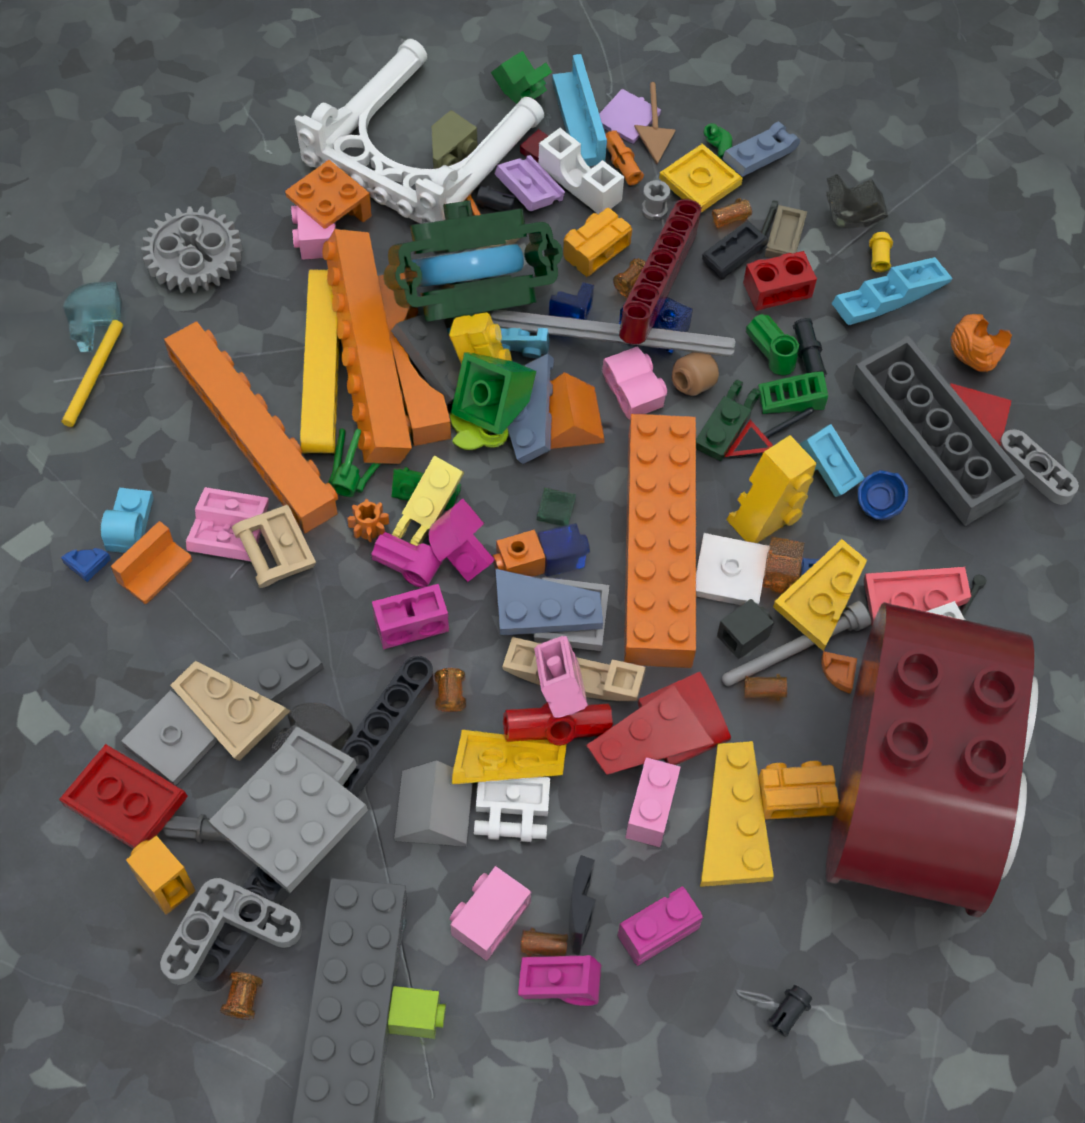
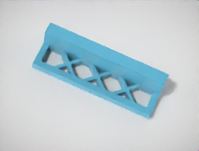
(580, 111)

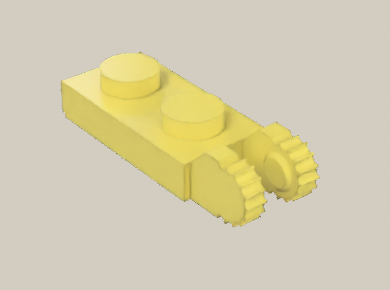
(429, 498)

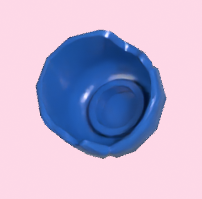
(883, 495)

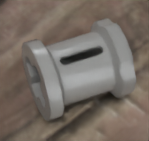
(656, 195)

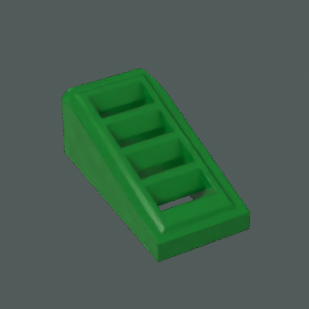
(804, 383)

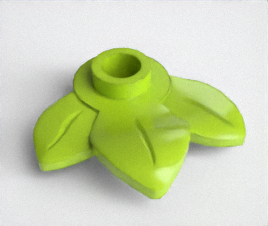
(473, 436)

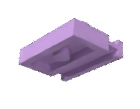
(529, 183)

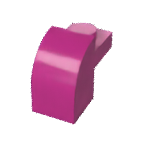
(454, 538)

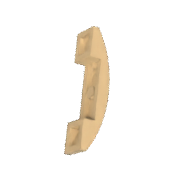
(601, 681)

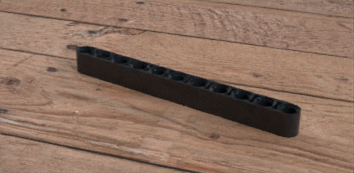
(360, 743)

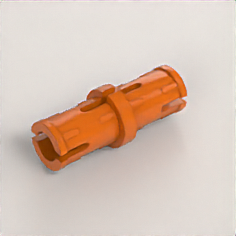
(623, 158)

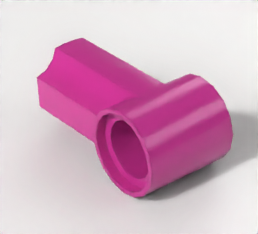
(414, 562)

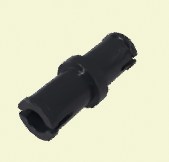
(809, 347)

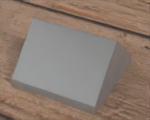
(433, 807)

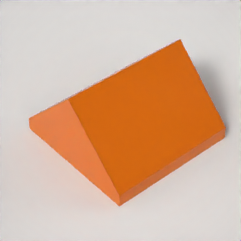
(574, 413)

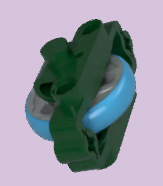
(471, 266)

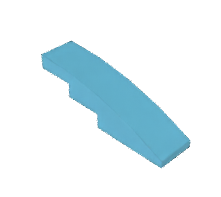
(887, 293)

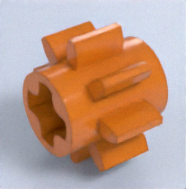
(368, 520)

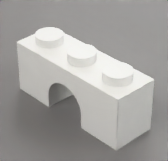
(563, 161)

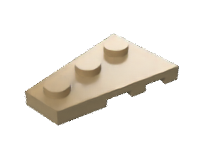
(227, 708)

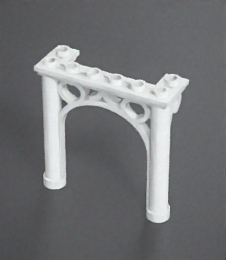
(329, 131)

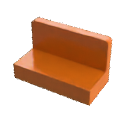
(150, 563)

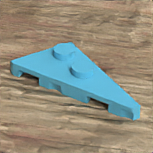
(520, 340)

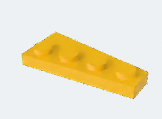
(736, 828)

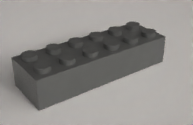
(937, 430)

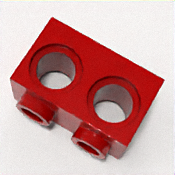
(779, 280)

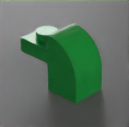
(520, 79)

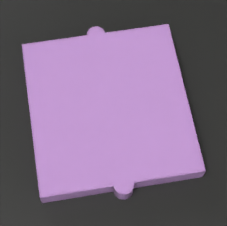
(625, 112)

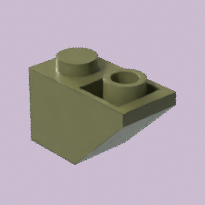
(452, 139)

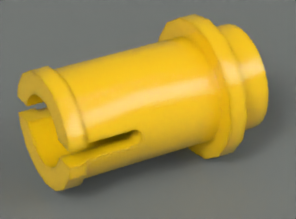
(881, 245)

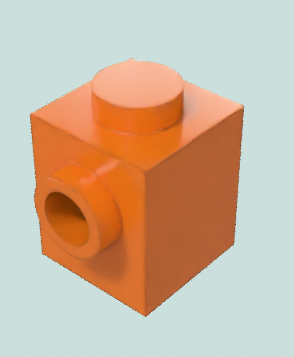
(520, 554)

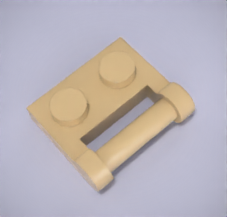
(283, 540)

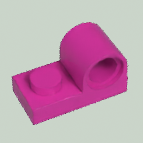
(563, 977)

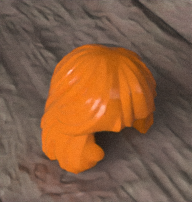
(977, 347)

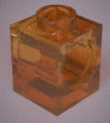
(782, 564)

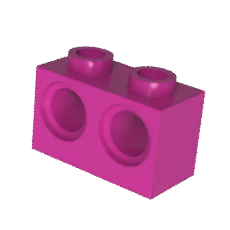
(410, 616)

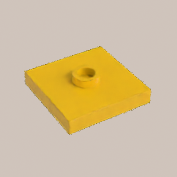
(701, 177)

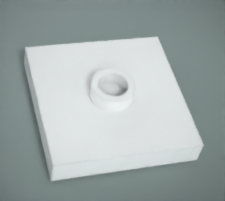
(730, 570)

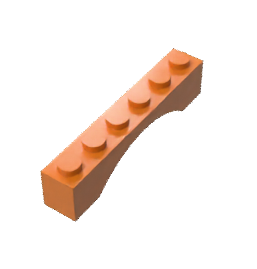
(423, 405)

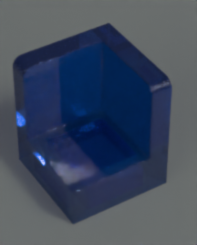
(572, 306)

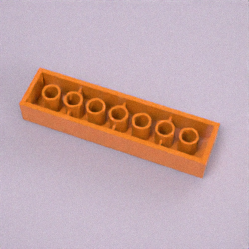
(661, 542)

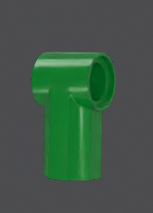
(776, 346)

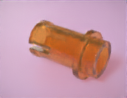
(731, 213)
(766, 687)
(543, 943)

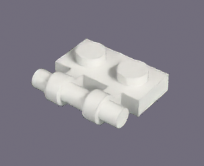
(513, 796)

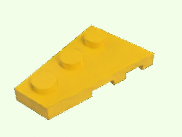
(822, 593)
(491, 758)

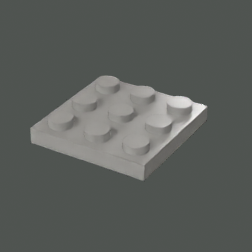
(288, 816)

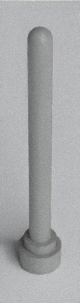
(853, 618)

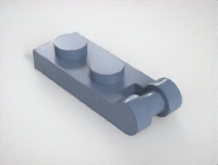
(761, 149)

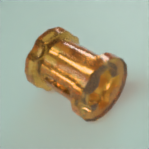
(625, 281)
(450, 690)
(241, 995)

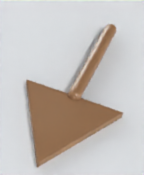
(655, 138)

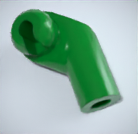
(718, 138)

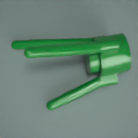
(346, 478)

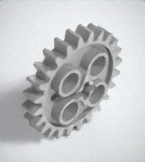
(192, 249)

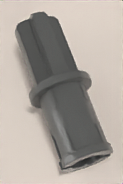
(192, 828)

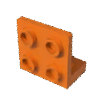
(329, 195)

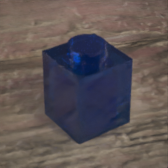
(563, 549)

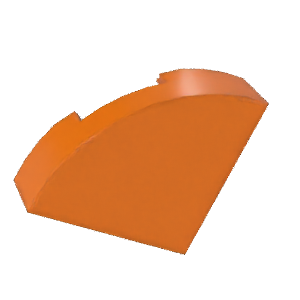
(839, 670)

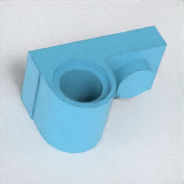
(833, 460)
(127, 520)

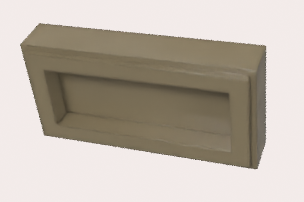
(785, 231)

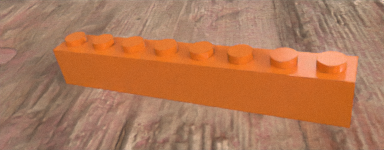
(366, 347)
(252, 427)

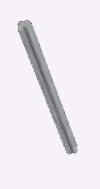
(610, 332)

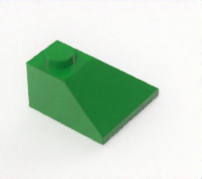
(491, 391)

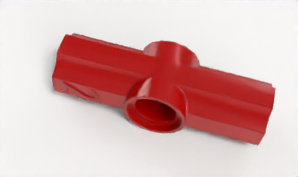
(540, 724)

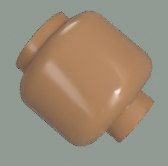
(695, 373)

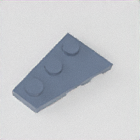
(532, 427)
(544, 606)

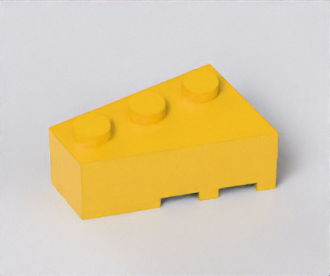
(776, 493)

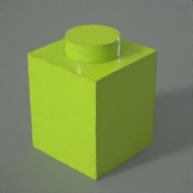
(415, 1012)

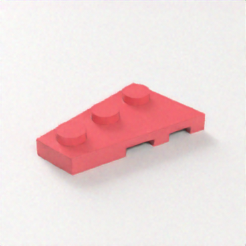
(917, 588)

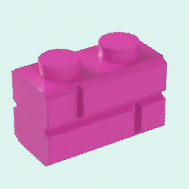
(659, 926)

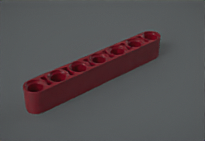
(659, 272)

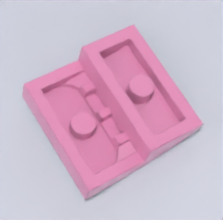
(214, 521)

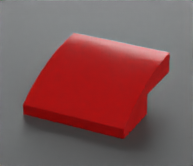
(705, 708)

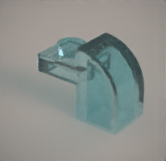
(90, 307)

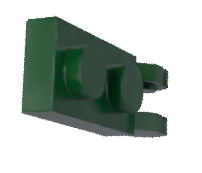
(726, 422)

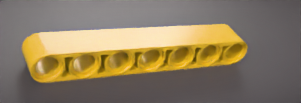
(320, 368)

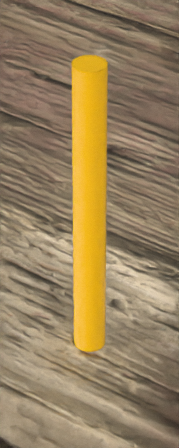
(92, 373)

